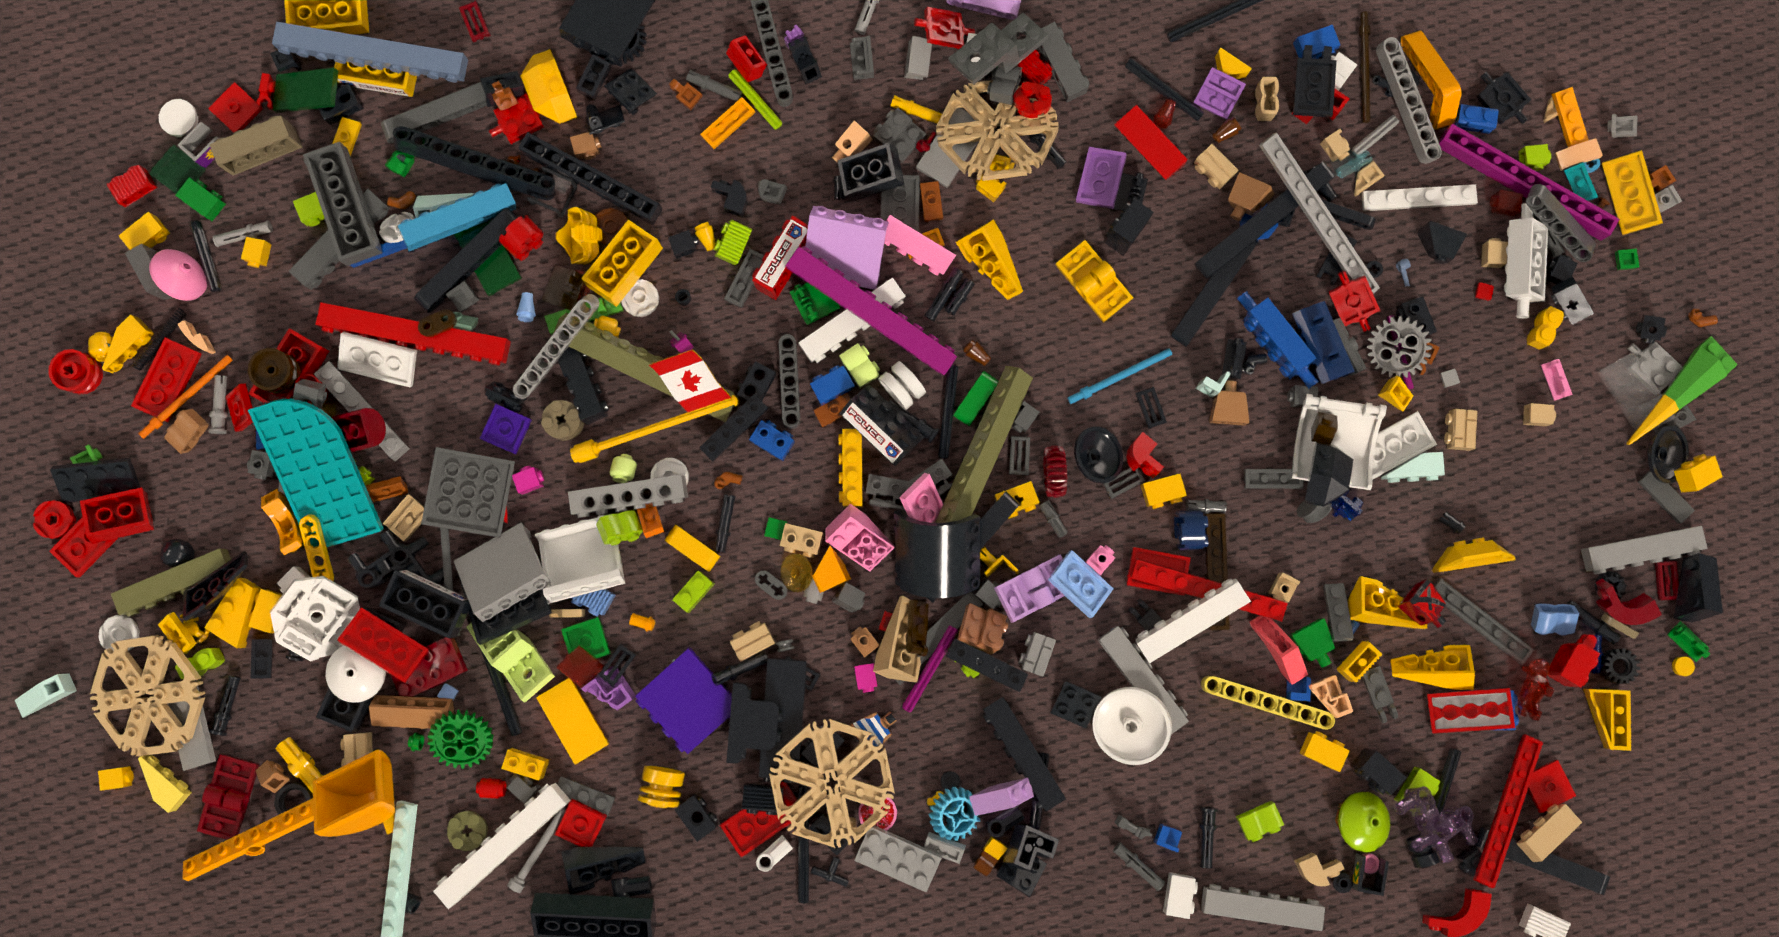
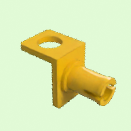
(994, 563)

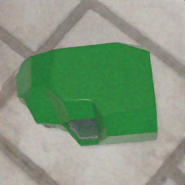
(400, 163)

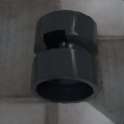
(1425, 858)

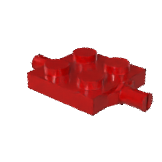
(943, 27)
(517, 120)
(1354, 301)

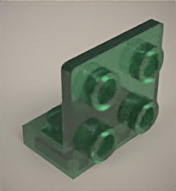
(175, 169)

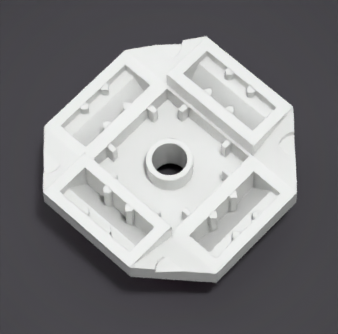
(310, 635)

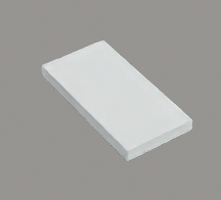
(377, 359)
(1400, 443)

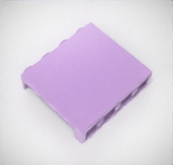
(848, 243)

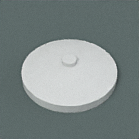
(1132, 725)

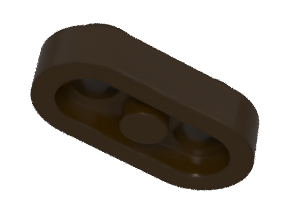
(436, 323)

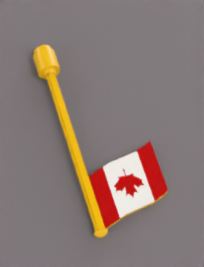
(689, 384)

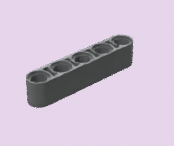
(1560, 223)
(787, 372)

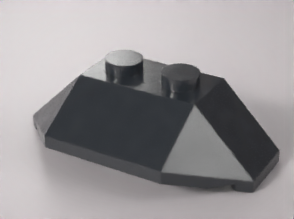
(1328, 475)

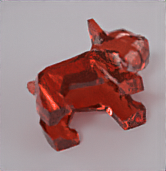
(1534, 688)

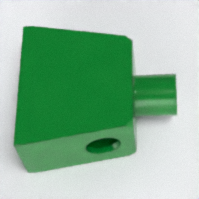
(1314, 642)

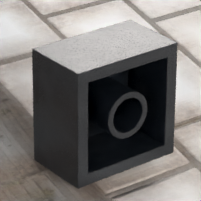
(1377, 771)

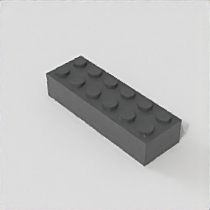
(343, 203)

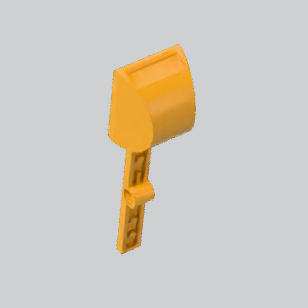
(342, 804)

